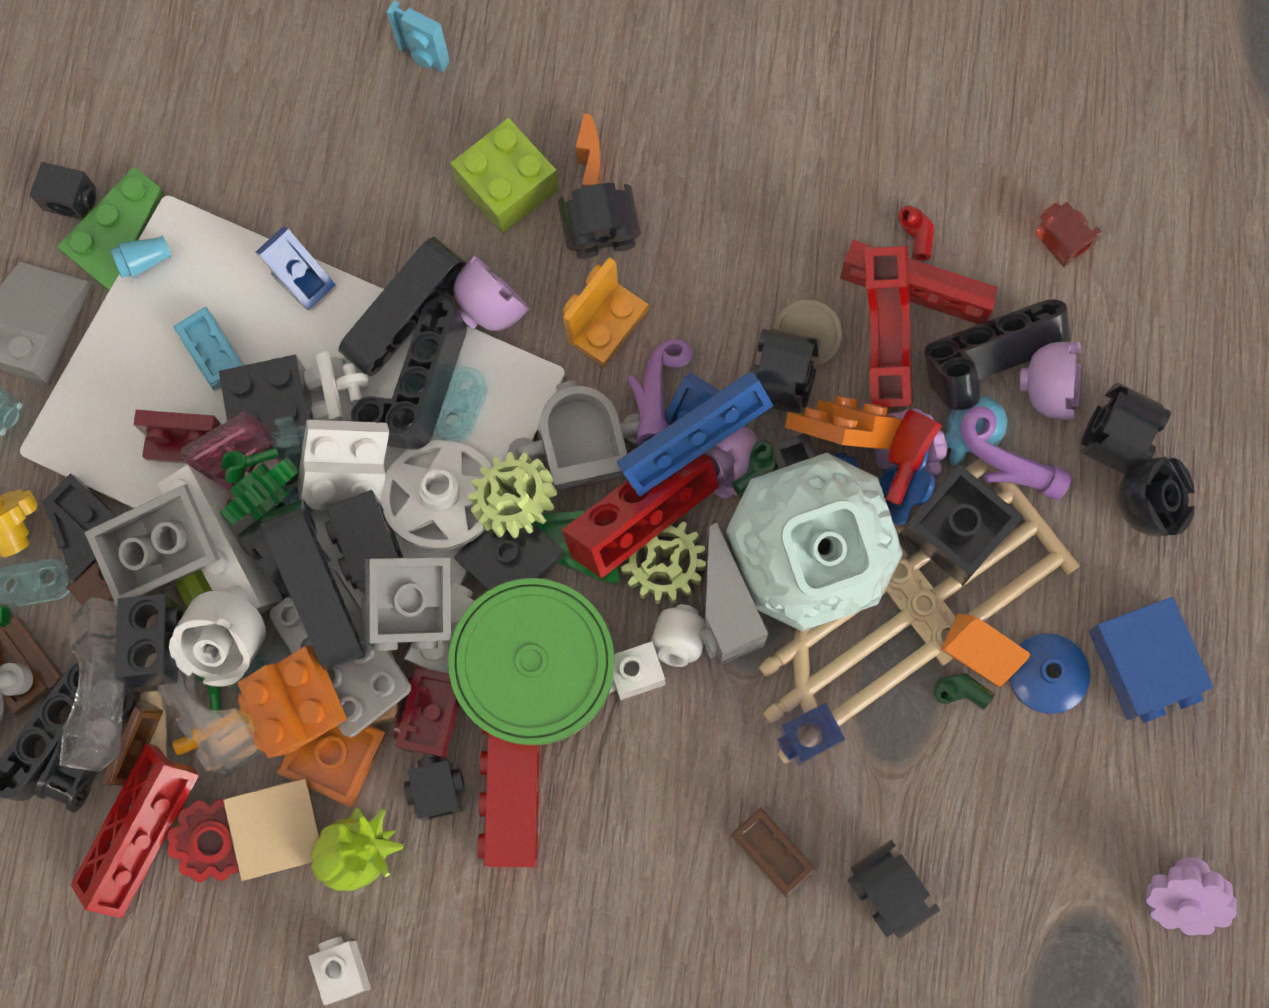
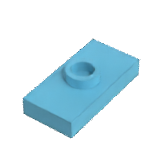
(207, 345)

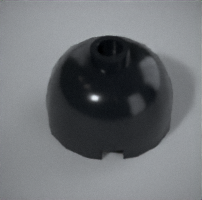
(1156, 497)

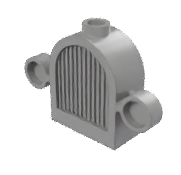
(580, 437)

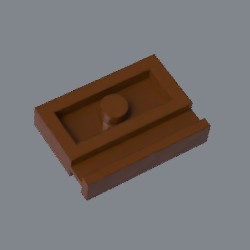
(21, 646)

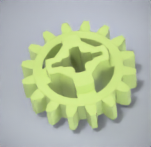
(504, 510)
(673, 574)

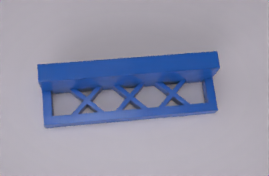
(695, 433)

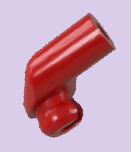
(920, 229)

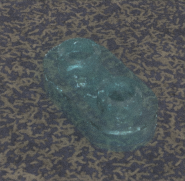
(463, 403)
(30, 584)

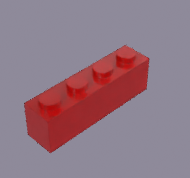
(509, 804)

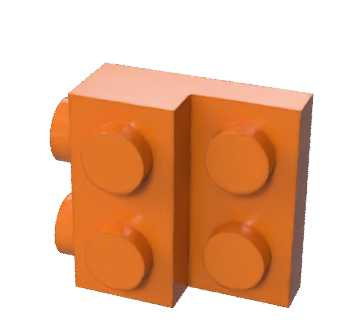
(847, 423)
(290, 703)

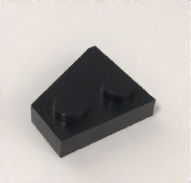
(73, 512)

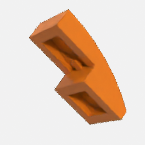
(589, 151)

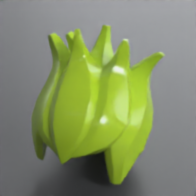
(353, 852)

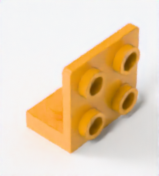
(602, 314)

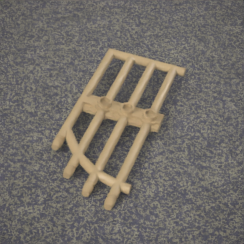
(919, 607)

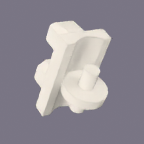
(339, 384)

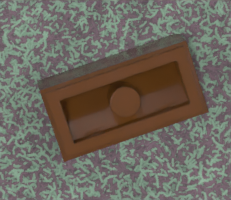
(133, 740)

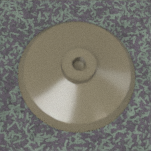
(814, 320)

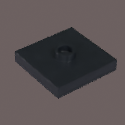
(504, 559)

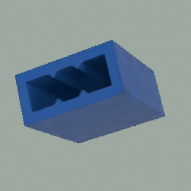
(1151, 660)

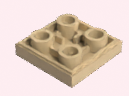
(272, 828)

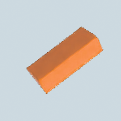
(983, 649)

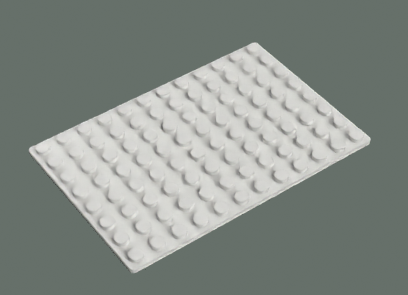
(139, 363)

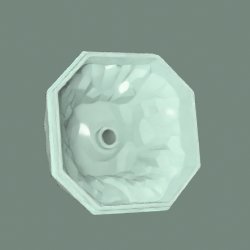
(779, 535)

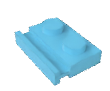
(420, 36)

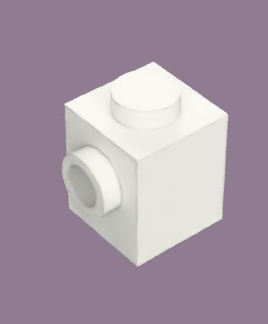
(637, 671)
(339, 970)

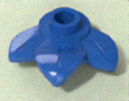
(918, 491)

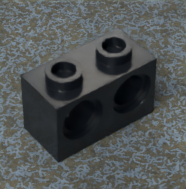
(137, 642)

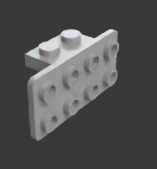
(363, 685)

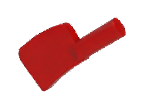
(908, 451)

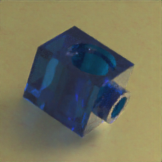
(823, 722)

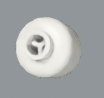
(678, 635)

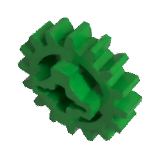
(259, 491)

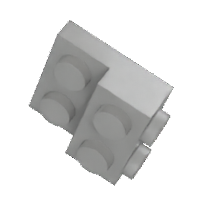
(406, 602)

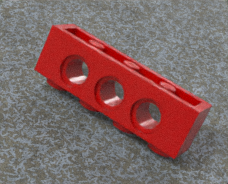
(627, 522)

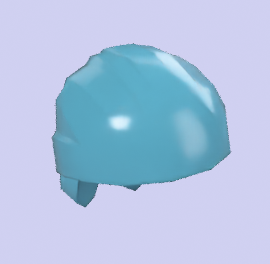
(953, 429)

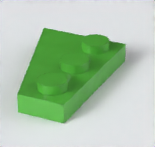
(115, 219)

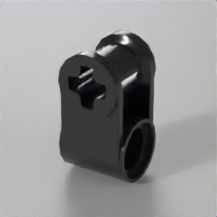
(76, 781)

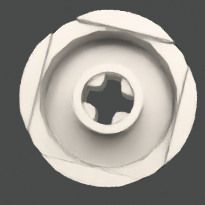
(218, 637)

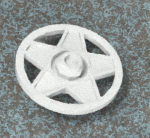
(434, 495)

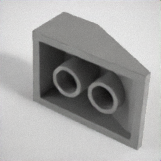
(37, 320)
(152, 545)
(730, 613)

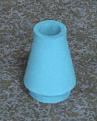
(139, 255)

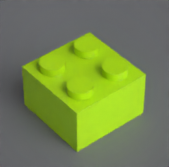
(505, 175)

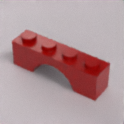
(889, 325)

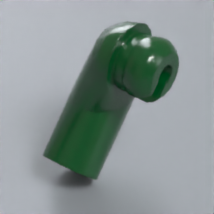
(761, 462)
(960, 687)

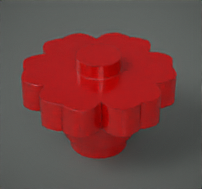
(203, 842)

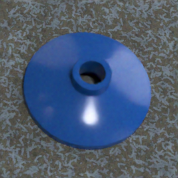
(1045, 693)

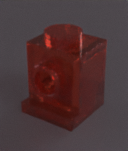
(1066, 233)

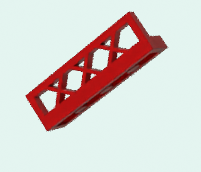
(932, 287)
(134, 833)

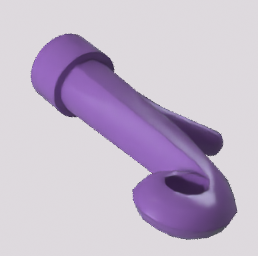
(651, 396)
(1013, 468)

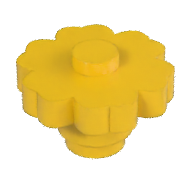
(13, 511)

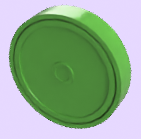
(531, 661)

